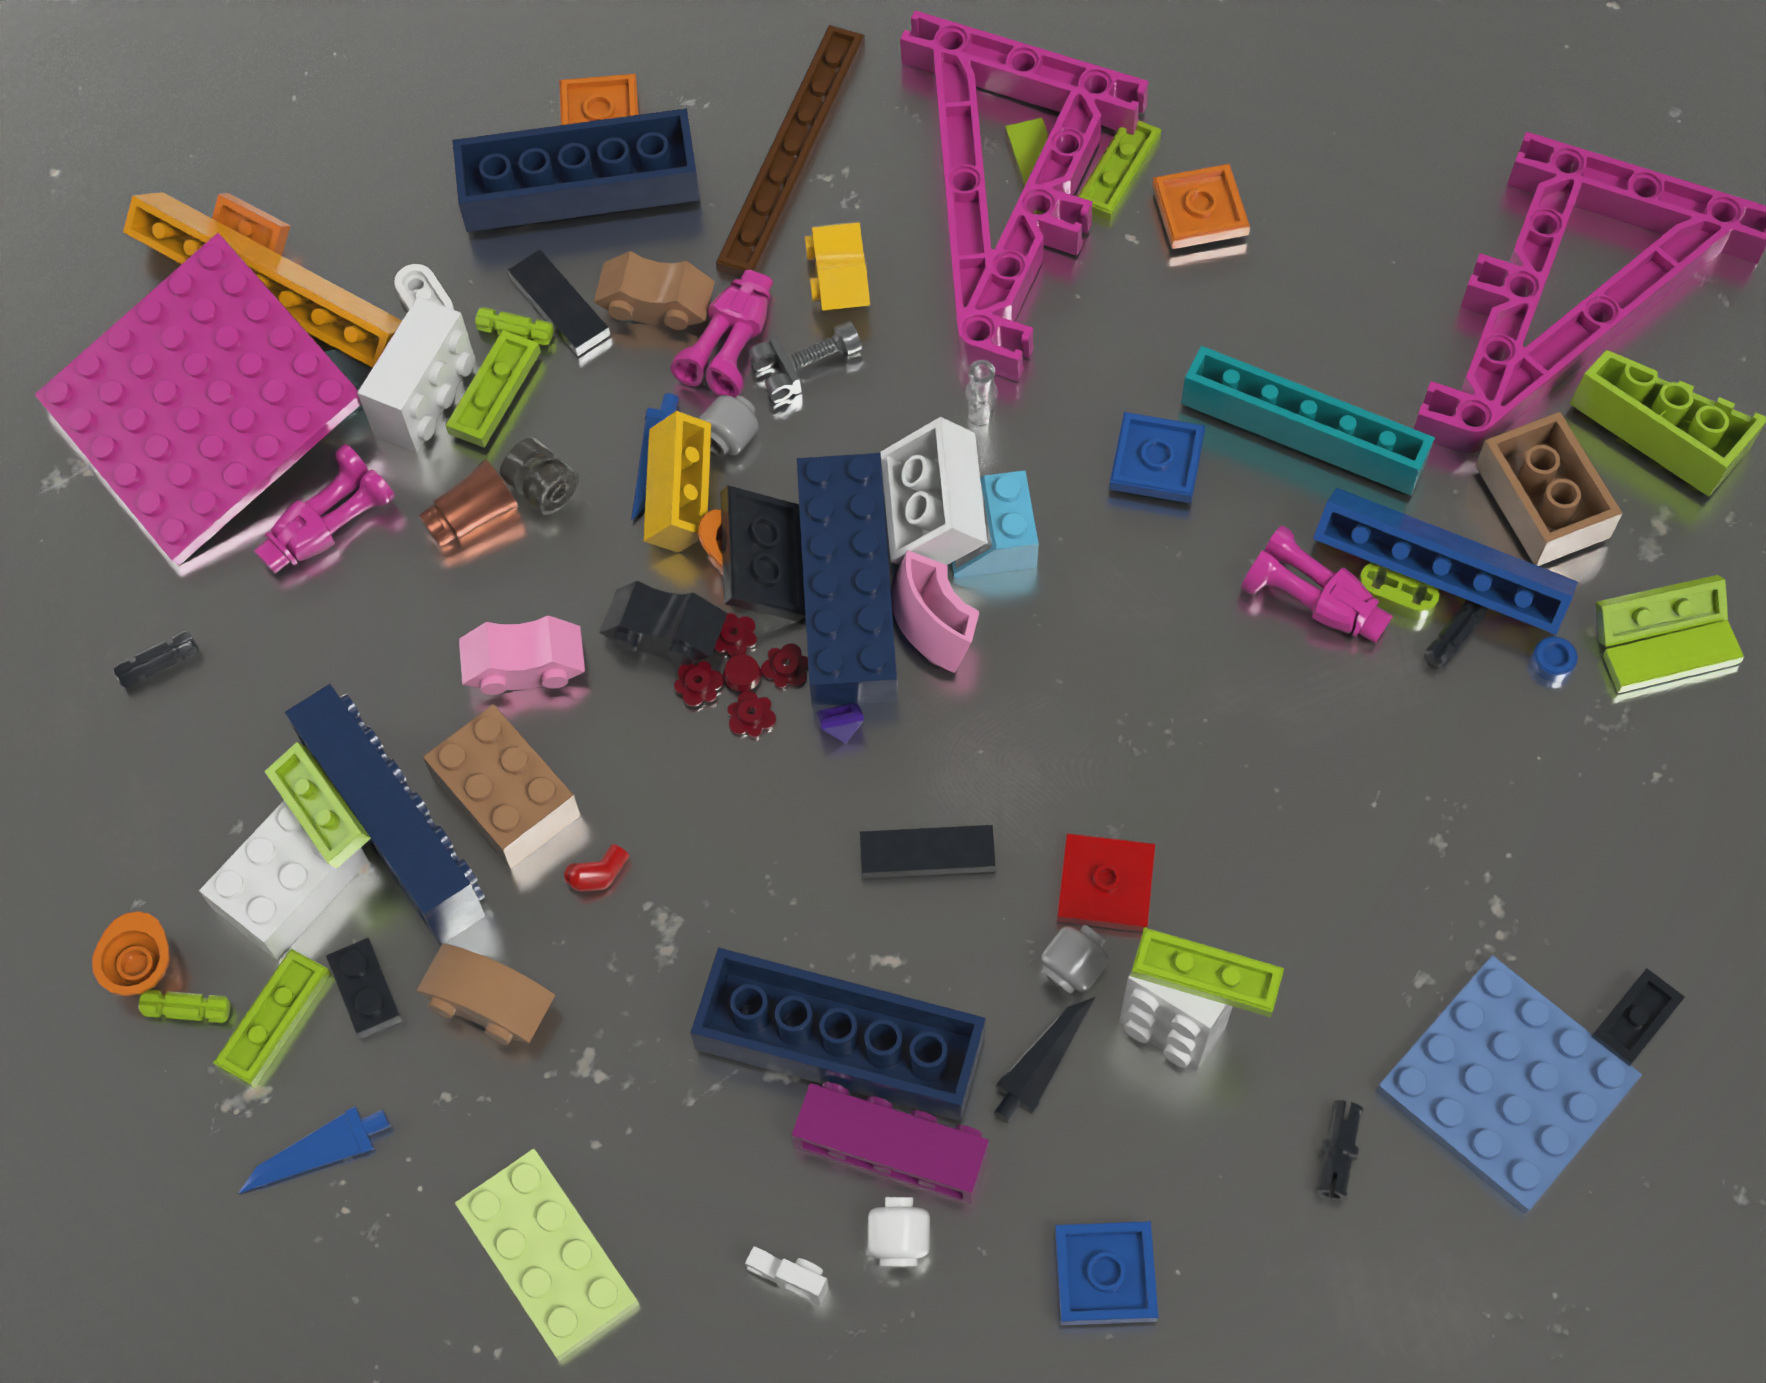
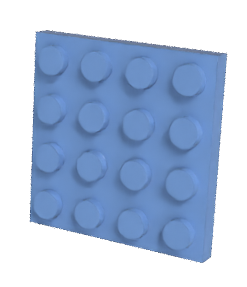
(1508, 1084)

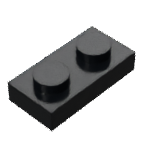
(364, 988)
(1638, 1016)

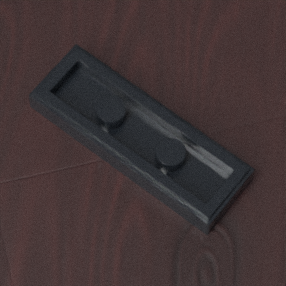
(559, 302)
(927, 851)

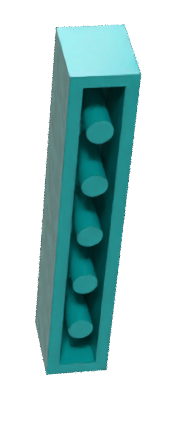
(1306, 420)

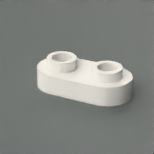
(421, 277)

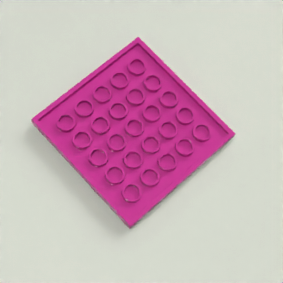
(199, 398)

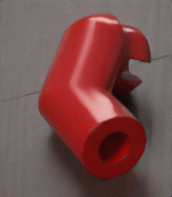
(596, 875)

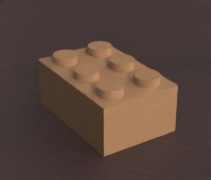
(1548, 489)
(502, 786)

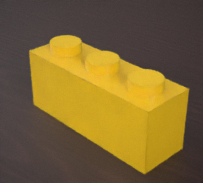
(677, 481)

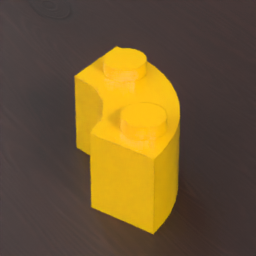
(839, 266)

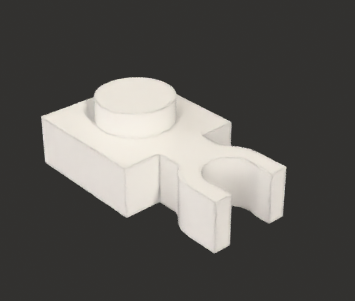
(798, 1278)

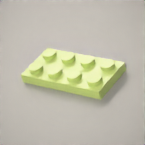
(547, 1254)

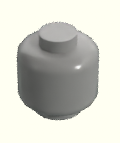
(731, 424)
(1075, 958)

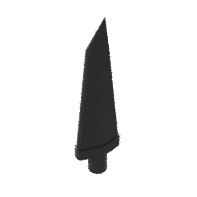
(1034, 1070)

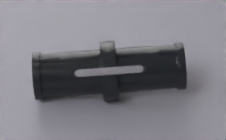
(1339, 1150)

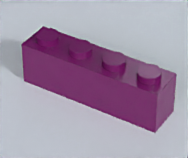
(891, 1142)

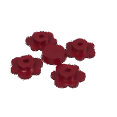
(742, 675)

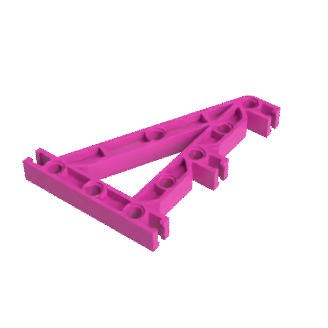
(1086, 100)
(1695, 228)

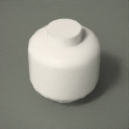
(898, 1232)

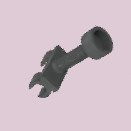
(786, 383)

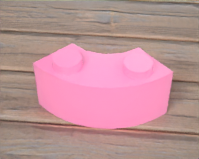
(931, 611)
(521, 655)

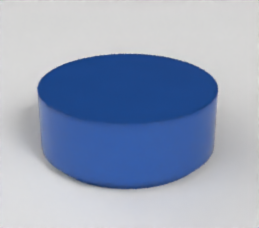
(1554, 659)

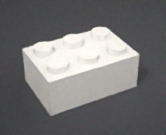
(417, 375)
(934, 493)
(277, 883)
(1173, 1020)

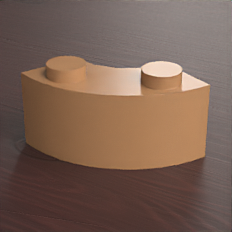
(654, 291)
(485, 993)

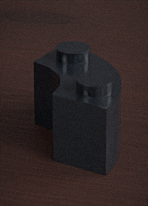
(663, 623)

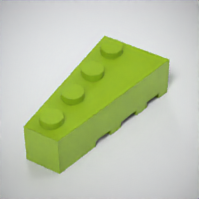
(1667, 420)

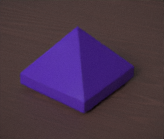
(841, 720)

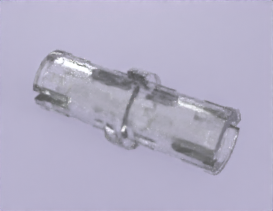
(981, 393)

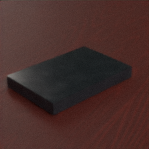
(762, 554)

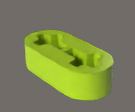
(1398, 592)

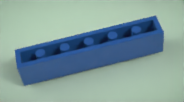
(1446, 560)

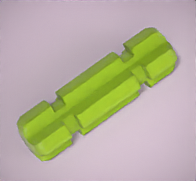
(488, 321)
(185, 1006)

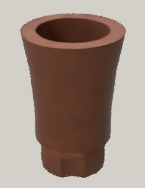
(468, 505)

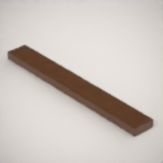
(790, 152)

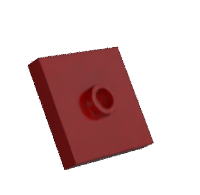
(1106, 882)

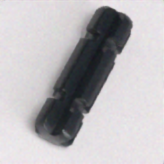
(1454, 633)
(155, 659)

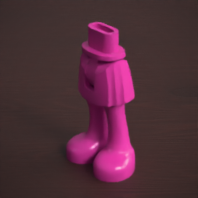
(741, 315)
(302, 530)
(1340, 604)

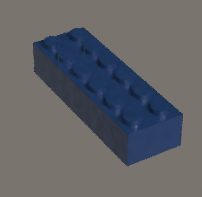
(575, 170)
(846, 580)
(394, 817)
(839, 1033)

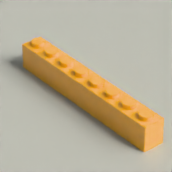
(313, 301)

